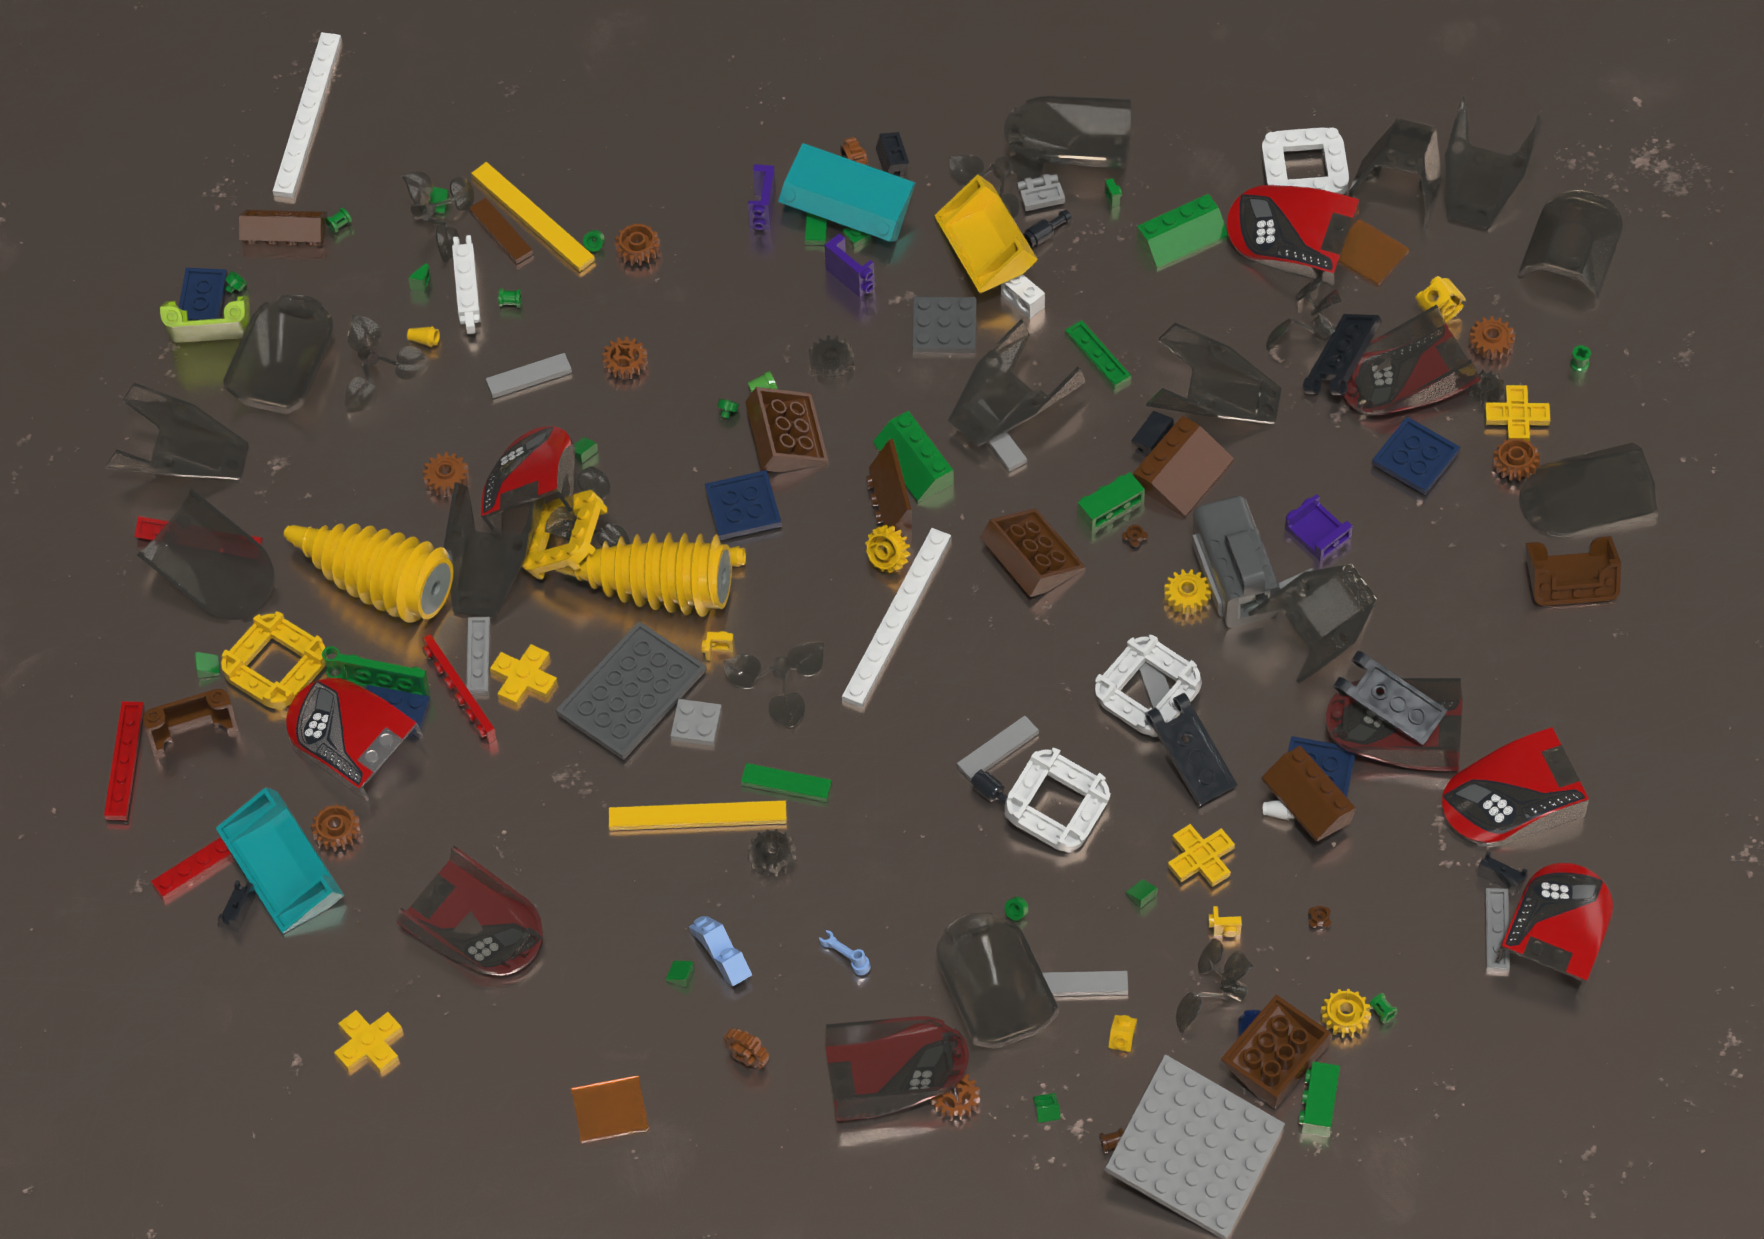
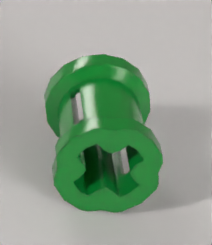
(338, 220)
(509, 297)
(1580, 359)
(1383, 1008)

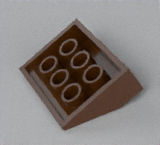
(785, 429)
(1183, 467)
(890, 492)
(1031, 551)
(1276, 1050)

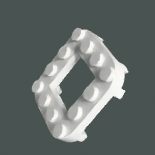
(1306, 139)
(1138, 652)
(1070, 774)

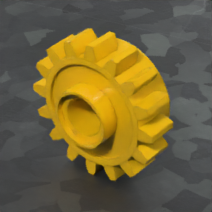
(887, 548)
(1184, 602)
(1345, 1023)

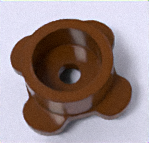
(1135, 530)
(1321, 911)

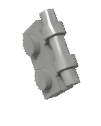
(1041, 196)

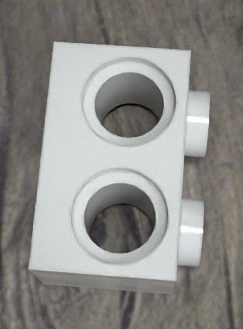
(1024, 295)

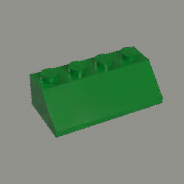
(1181, 231)
(920, 461)

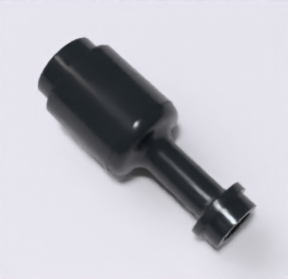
(1044, 230)
(988, 786)

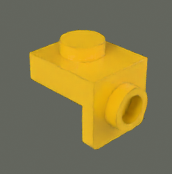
(717, 642)
(1224, 925)
(1122, 1033)

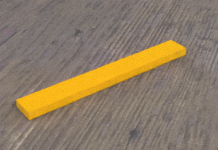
(533, 216)
(697, 815)

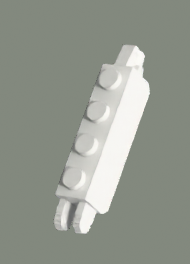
(466, 283)

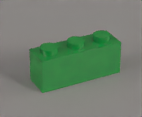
(1110, 501)
(1319, 1099)

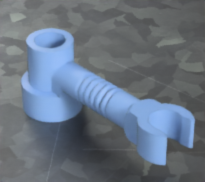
(859, 961)

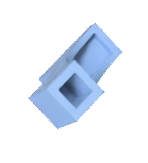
(717, 943)

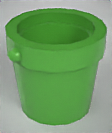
(763, 381)

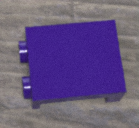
(765, 186)
(844, 268)
(1317, 528)

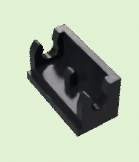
(892, 153)
(1152, 432)
(1501, 874)
(237, 907)

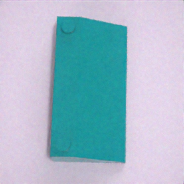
(847, 192)
(279, 860)

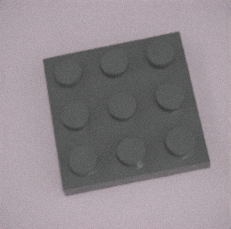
(944, 325)

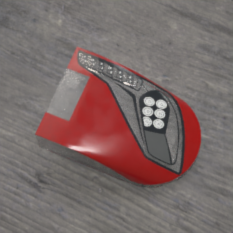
(346, 730)

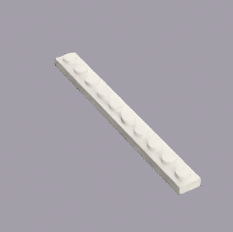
(307, 115)
(896, 618)

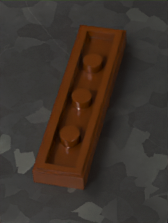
(501, 230)

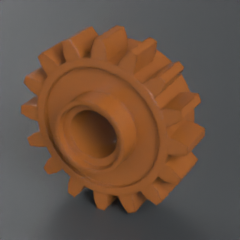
(853, 151)
(637, 244)
(1491, 338)
(1516, 459)
(443, 473)
(335, 837)

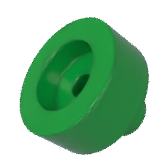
(594, 240)
(235, 281)
(727, 407)
(1016, 908)

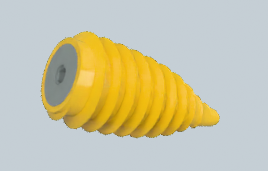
(379, 567)
(661, 572)

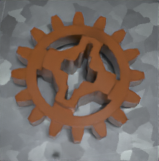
(624, 357)
(746, 1048)
(950, 1106)

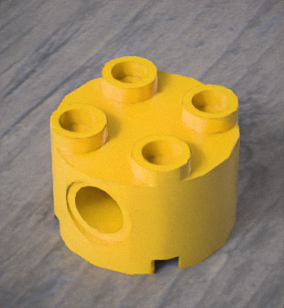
(1444, 295)

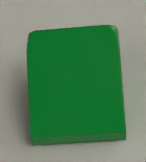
(438, 195)
(420, 278)
(585, 449)
(207, 664)
(1142, 893)
(680, 973)
(1047, 1107)

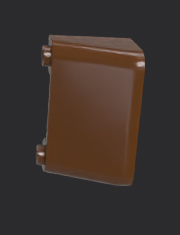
(1574, 576)
(186, 712)

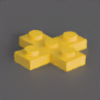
(1517, 413)
(523, 675)
(1201, 855)
(368, 1041)

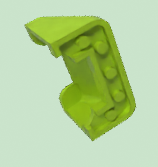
(183, 330)

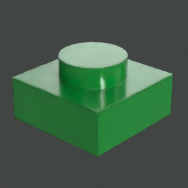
(1113, 192)
(855, 236)

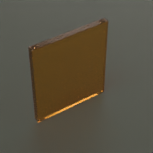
(1371, 252)
(610, 1109)

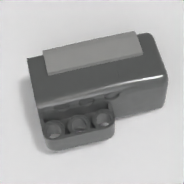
(1233, 559)

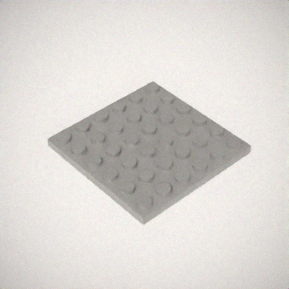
(1194, 1147)

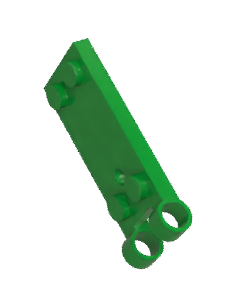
(376, 673)

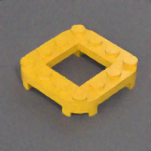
(587, 508)
(264, 629)

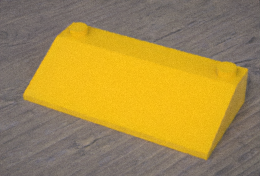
(985, 235)

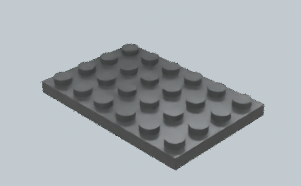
(631, 690)

